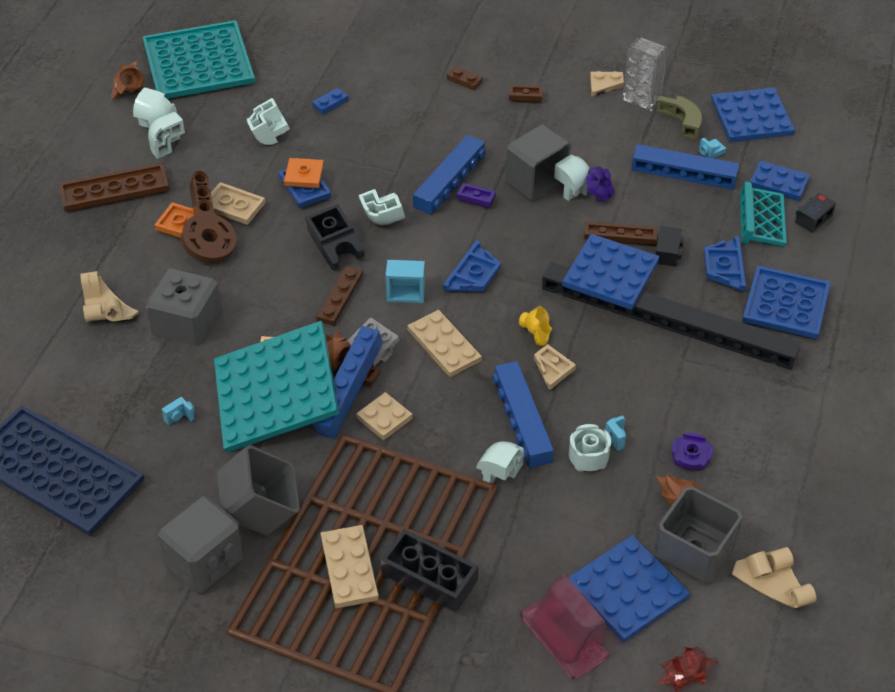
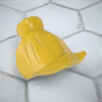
(538, 324)

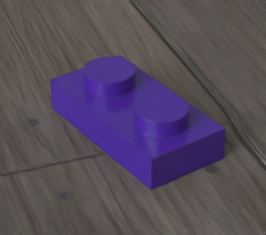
(476, 195)

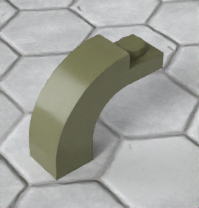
(683, 110)

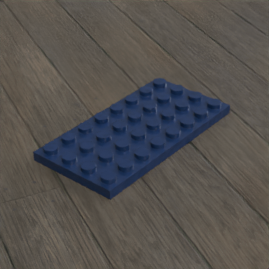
(62, 471)

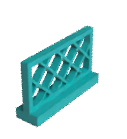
(749, 214)

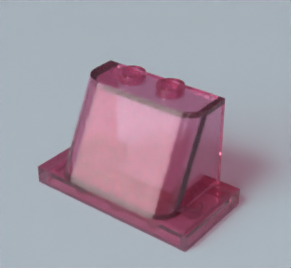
(568, 627)

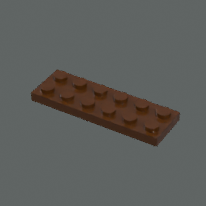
(113, 187)

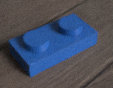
(330, 101)

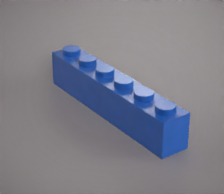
(685, 167)
(449, 175)
(351, 377)
(523, 414)

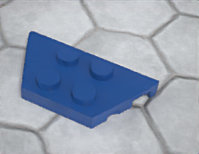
(725, 263)
(473, 271)

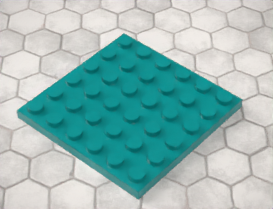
(198, 59)
(275, 386)

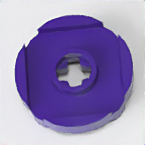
(600, 183)
(691, 461)

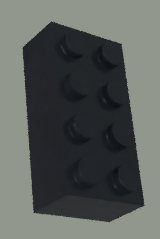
(429, 570)

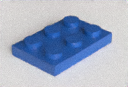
(780, 180)
(305, 195)

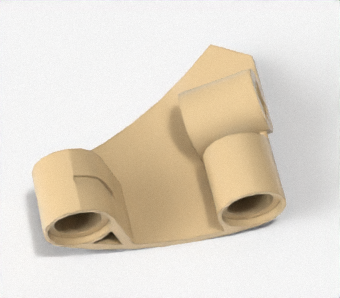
(101, 301)
(772, 576)

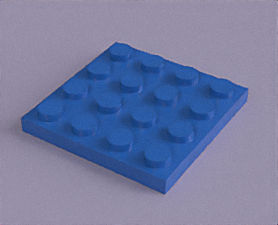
(752, 114)
(611, 271)
(786, 302)
(629, 588)

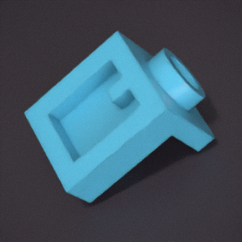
(711, 148)
(176, 410)
(615, 428)

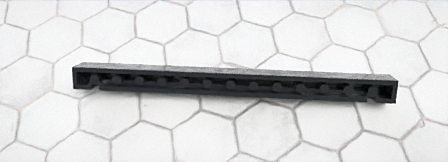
(689, 322)

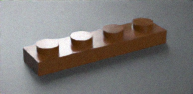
(622, 233)
(339, 295)

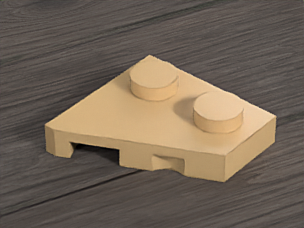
(605, 81)
(553, 365)

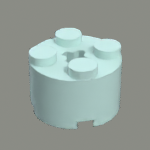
(589, 448)

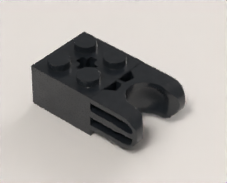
(334, 235)

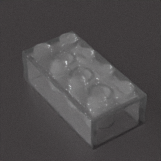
(644, 73)

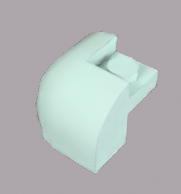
(150, 106)
(267, 122)
(164, 132)
(572, 173)
(382, 210)
(501, 461)

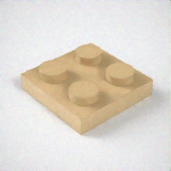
(384, 416)

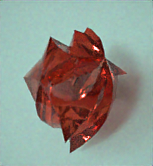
(688, 668)

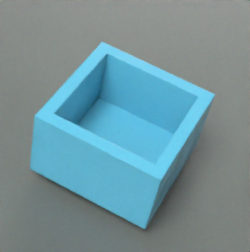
(405, 281)

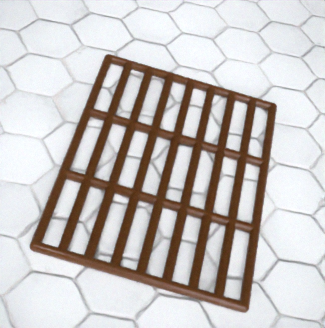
(383, 525)

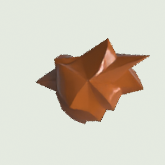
(127, 80)
(337, 349)
(673, 487)

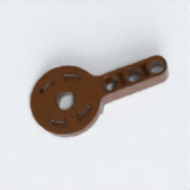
(206, 223)

